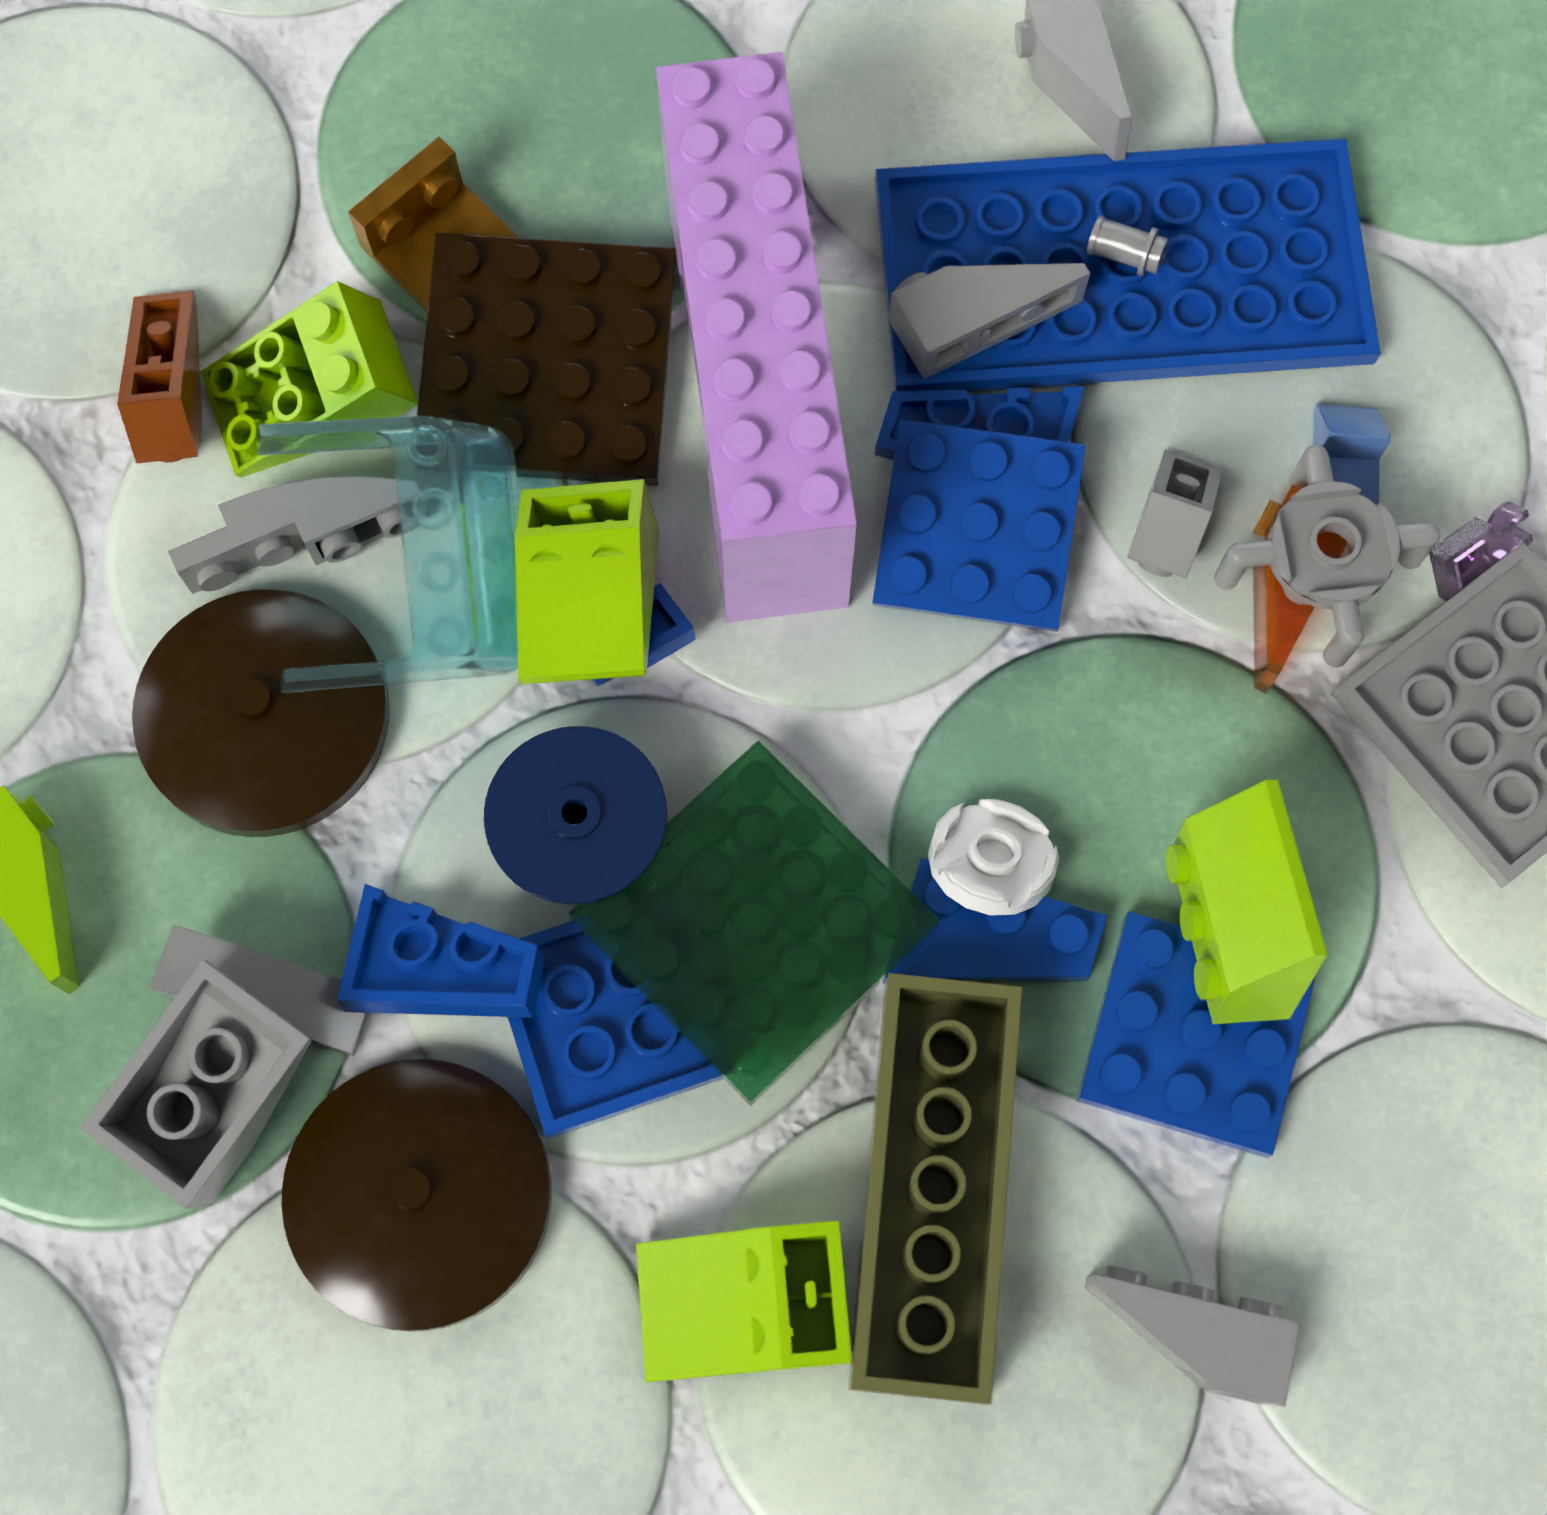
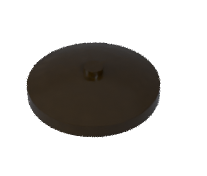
(227, 737)
(416, 1195)

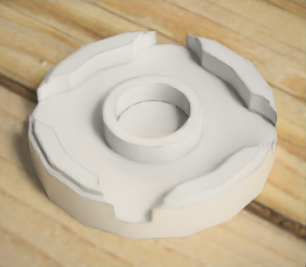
(993, 857)

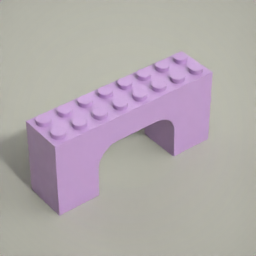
(757, 338)

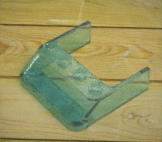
(456, 540)

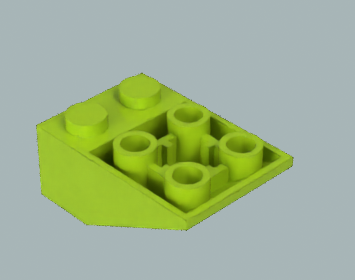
(311, 365)
(584, 581)
(743, 1302)

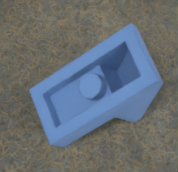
(1354, 444)

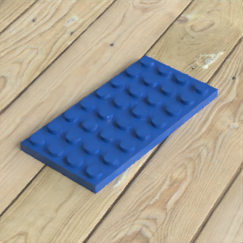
(1252, 280)

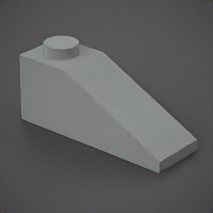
(1077, 68)
(975, 307)

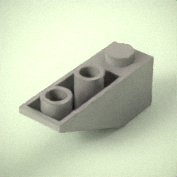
(1219, 1347)

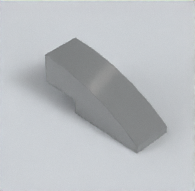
(289, 989)

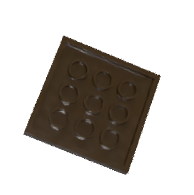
(553, 350)

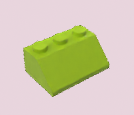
(1246, 907)

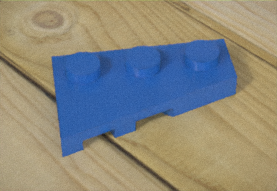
(1035, 945)
(431, 965)

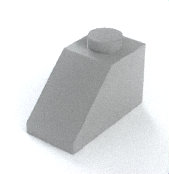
(1175, 515)

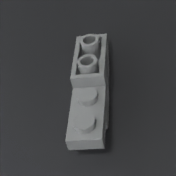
(267, 525)

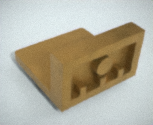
(404, 213)

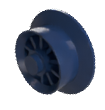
(575, 815)

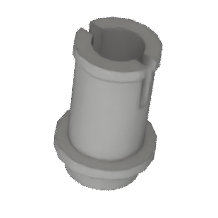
(1128, 245)

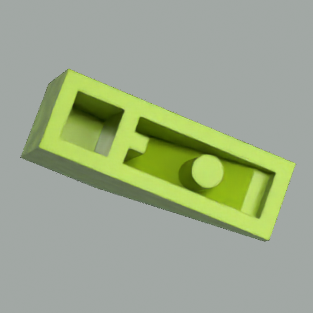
(34, 889)

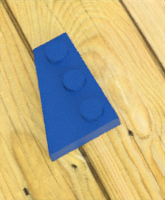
(1014, 412)

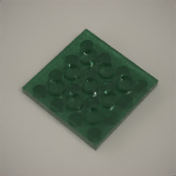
(757, 923)

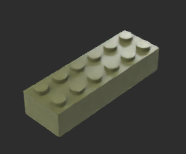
(936, 1190)

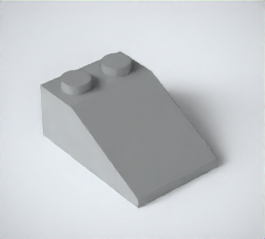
(199, 1088)

